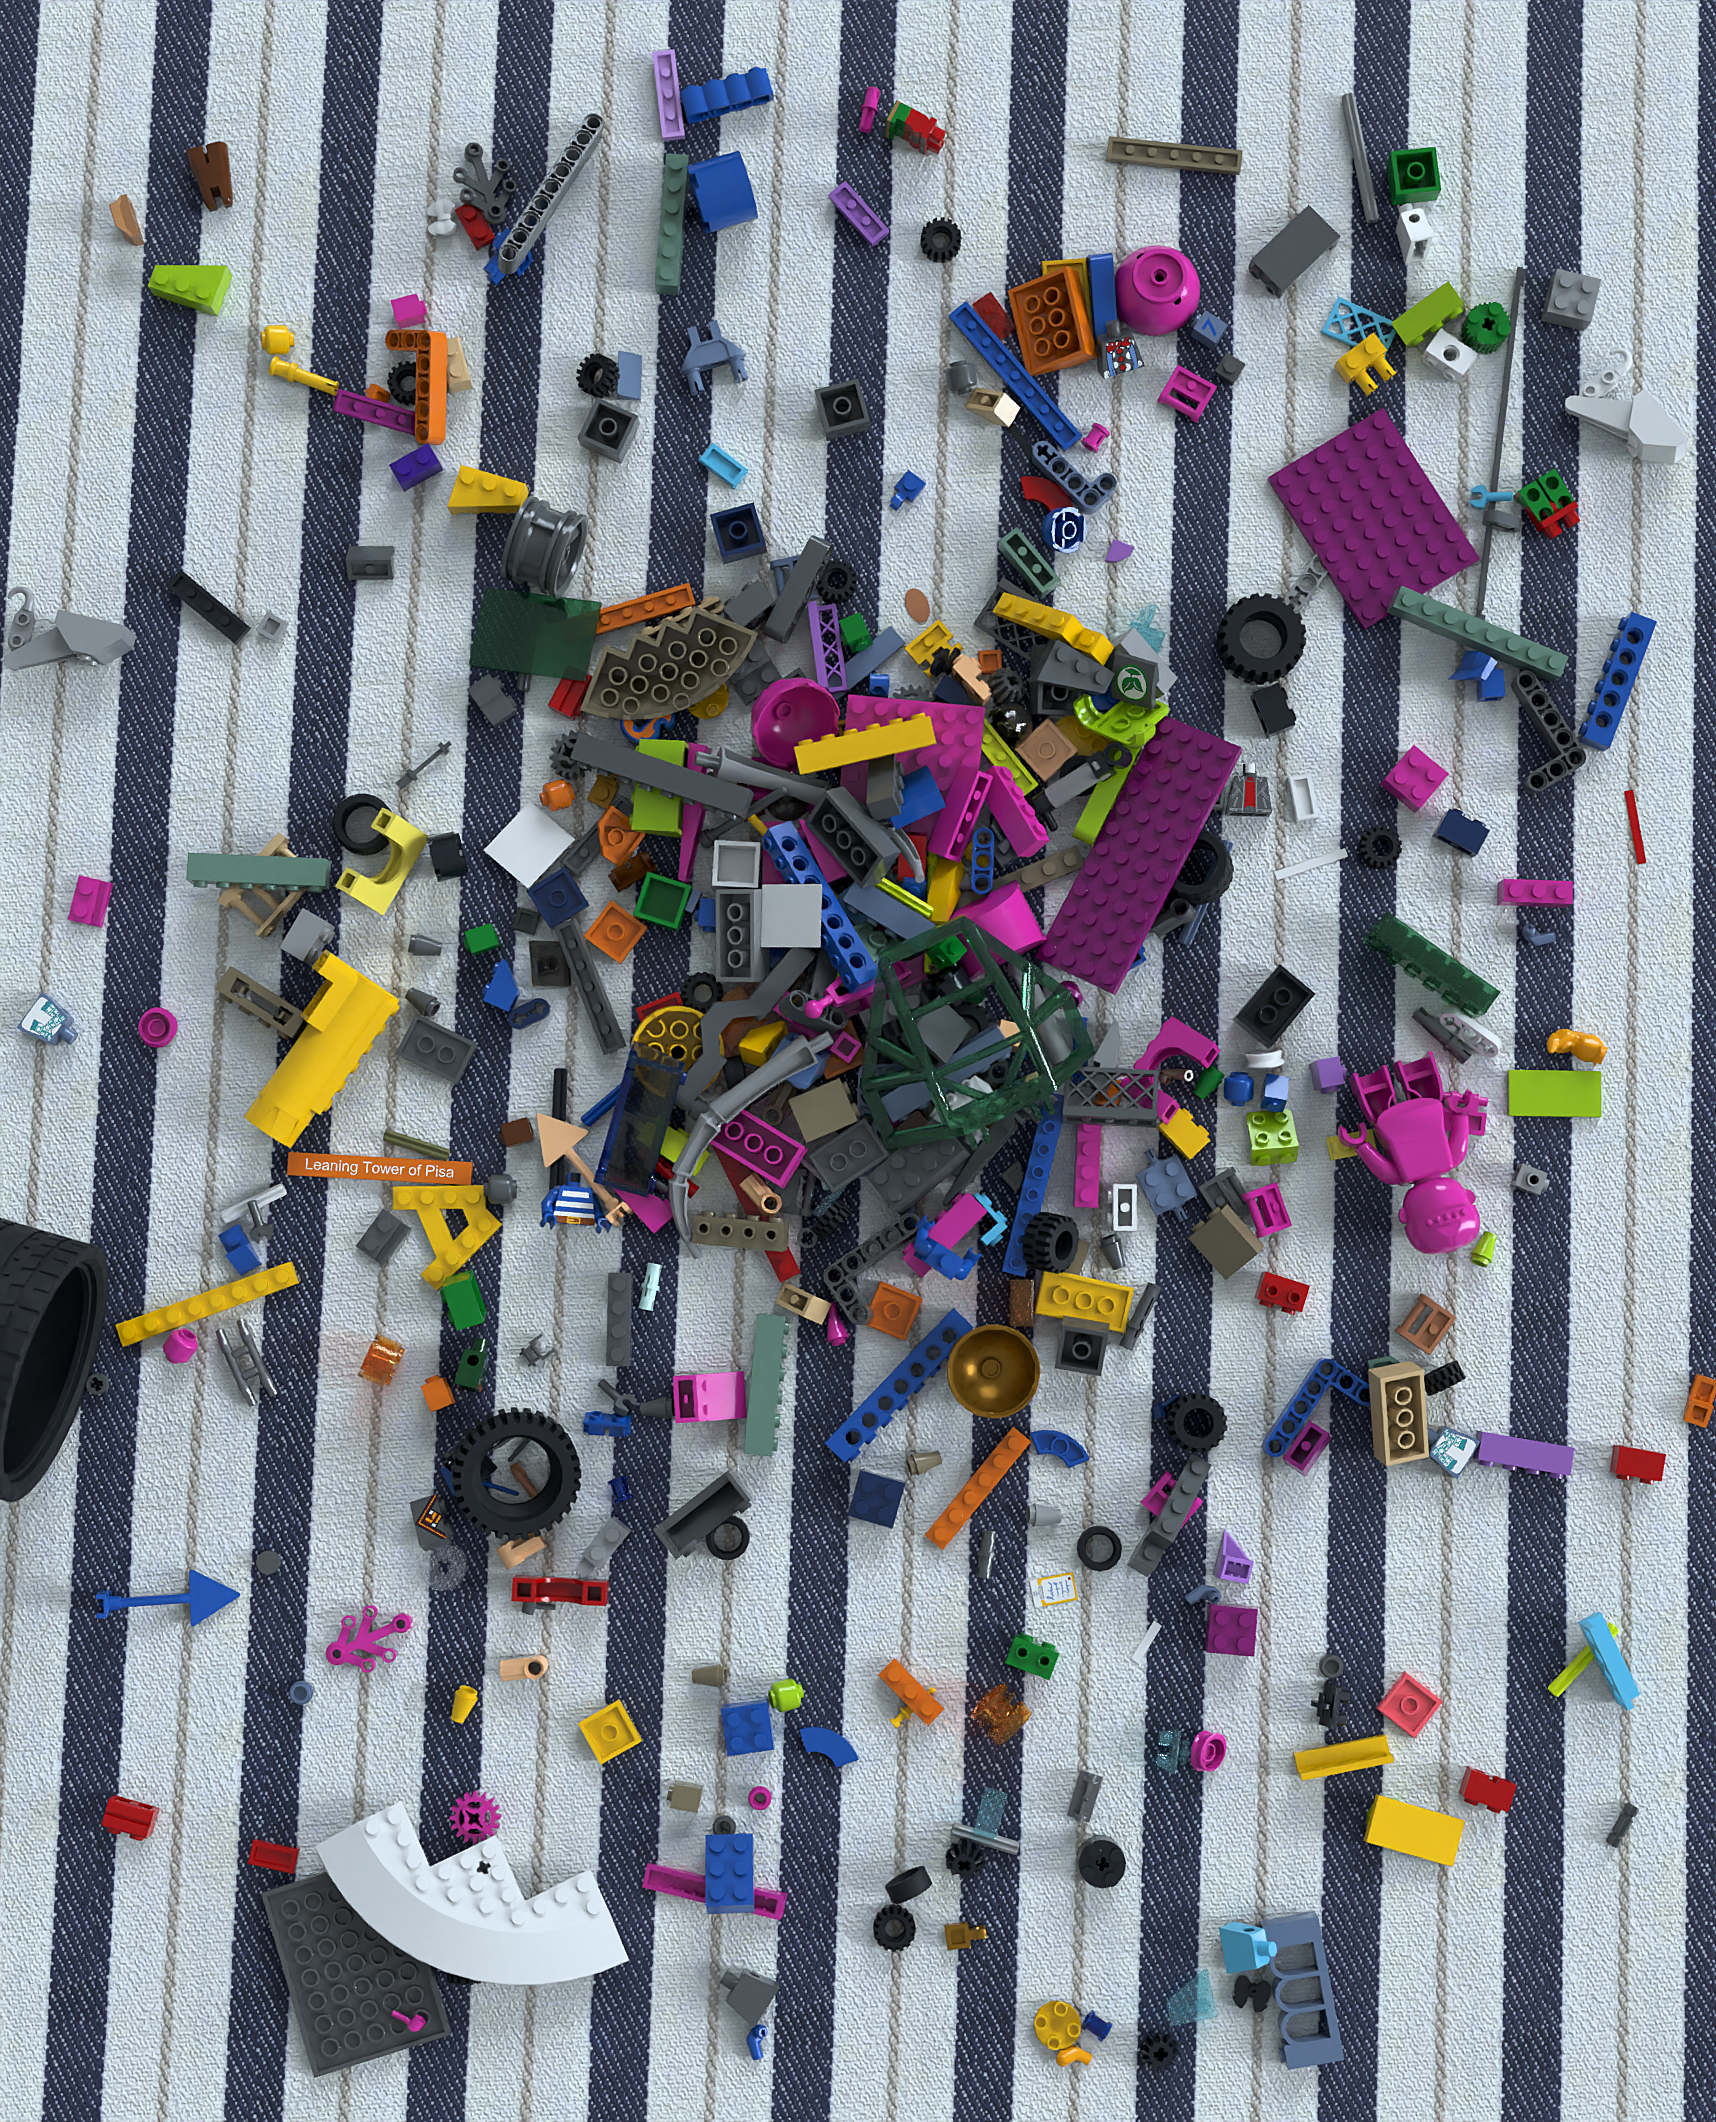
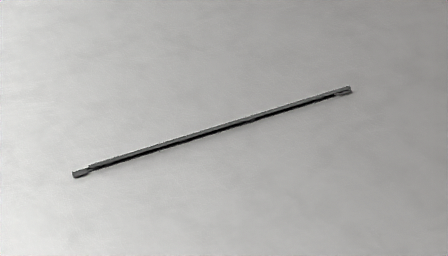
(1519, 282)

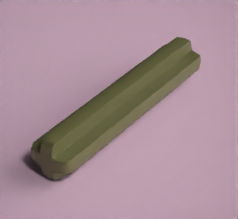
(416, 1145)

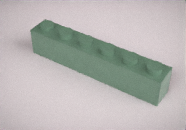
(672, 224)
(258, 871)
(764, 1385)

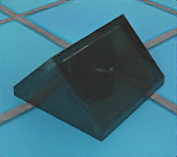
(548, 965)

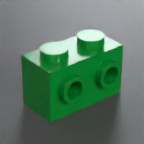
(1032, 1656)

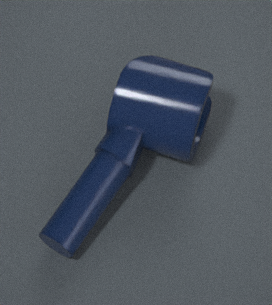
(1158, 1410)

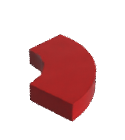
(1044, 492)

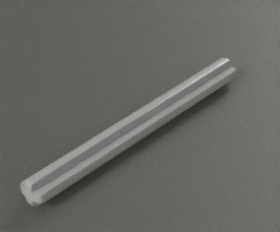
(1360, 158)

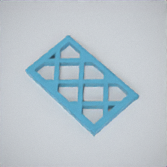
(1355, 309)

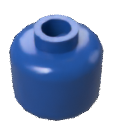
(1238, 1088)

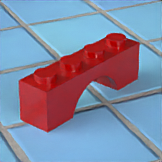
(560, 1589)

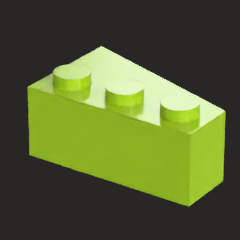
(1429, 315)

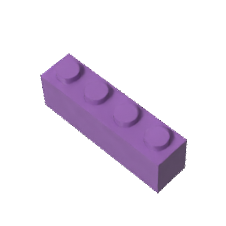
(1524, 1453)

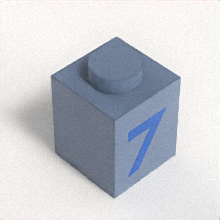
(1208, 329)

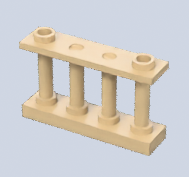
(232, 896)

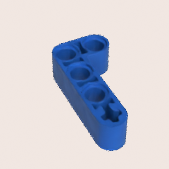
(1102, 291)

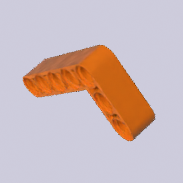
(430, 379)

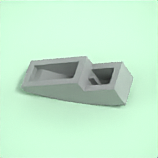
(1107, 1055)

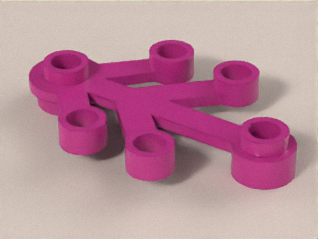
(364, 1640)

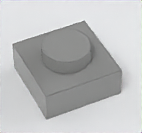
(272, 627)

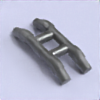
(259, 1367)

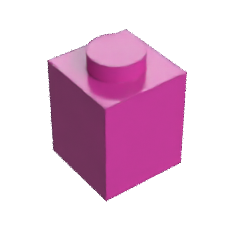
(409, 310)

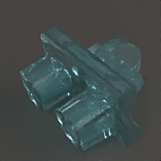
(1170, 1760)

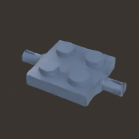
(1166, 1185)

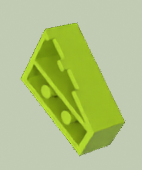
(192, 285)

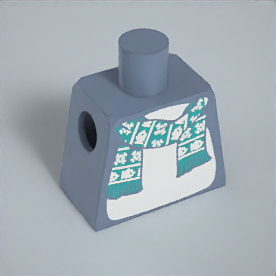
(48, 1021)
(1451, 1449)

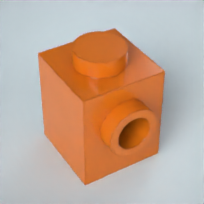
(437, 1393)

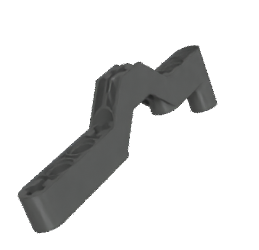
(720, 1015)

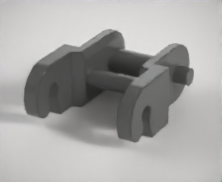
(527, 1355)

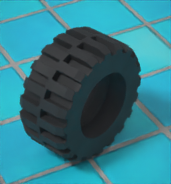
(1273, 612)

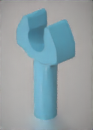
(1488, 497)

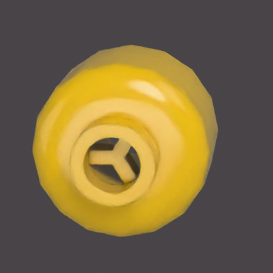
(276, 339)

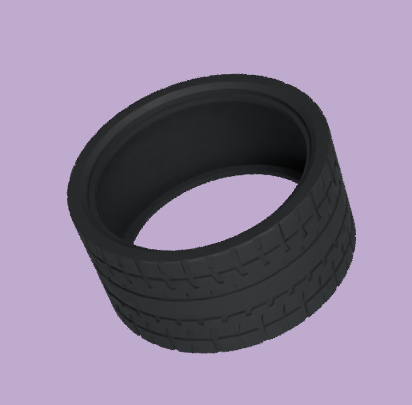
(48, 1345)

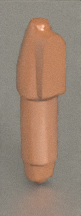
(521, 1476)

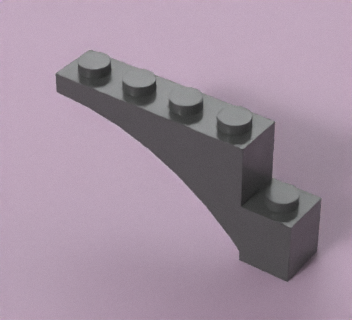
(1170, 1516)

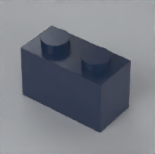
(1461, 832)

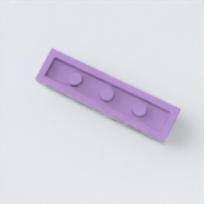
(668, 95)

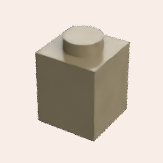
(685, 1796)

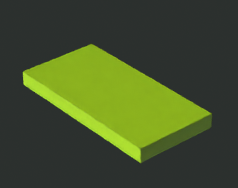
(1554, 1093)

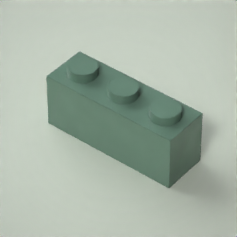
(1028, 563)

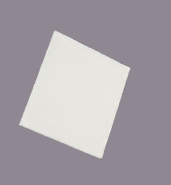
(529, 844)
(791, 915)

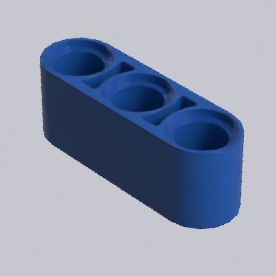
(978, 850)

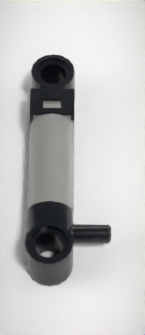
(1097, 768)

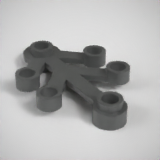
(485, 186)

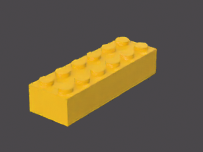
(864, 745)

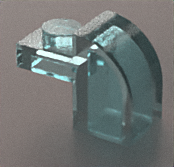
(1151, 635)

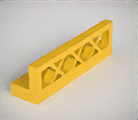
(1342, 1757)

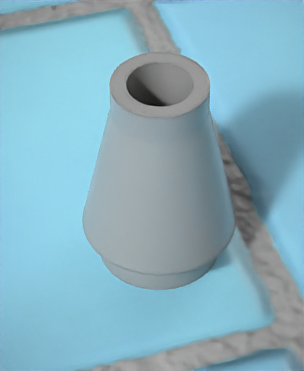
(1042, 1515)

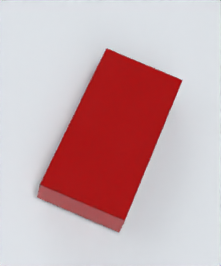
(273, 1856)

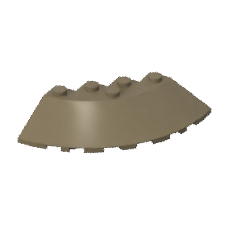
(667, 671)

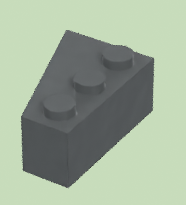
(1070, 670)

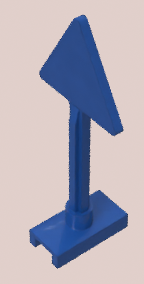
(205, 1598)

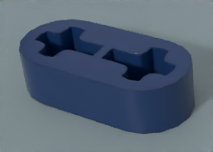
(526, 1009)

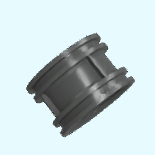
(544, 546)

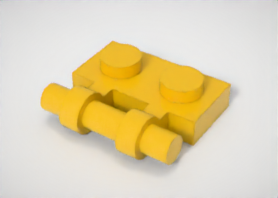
(929, 643)

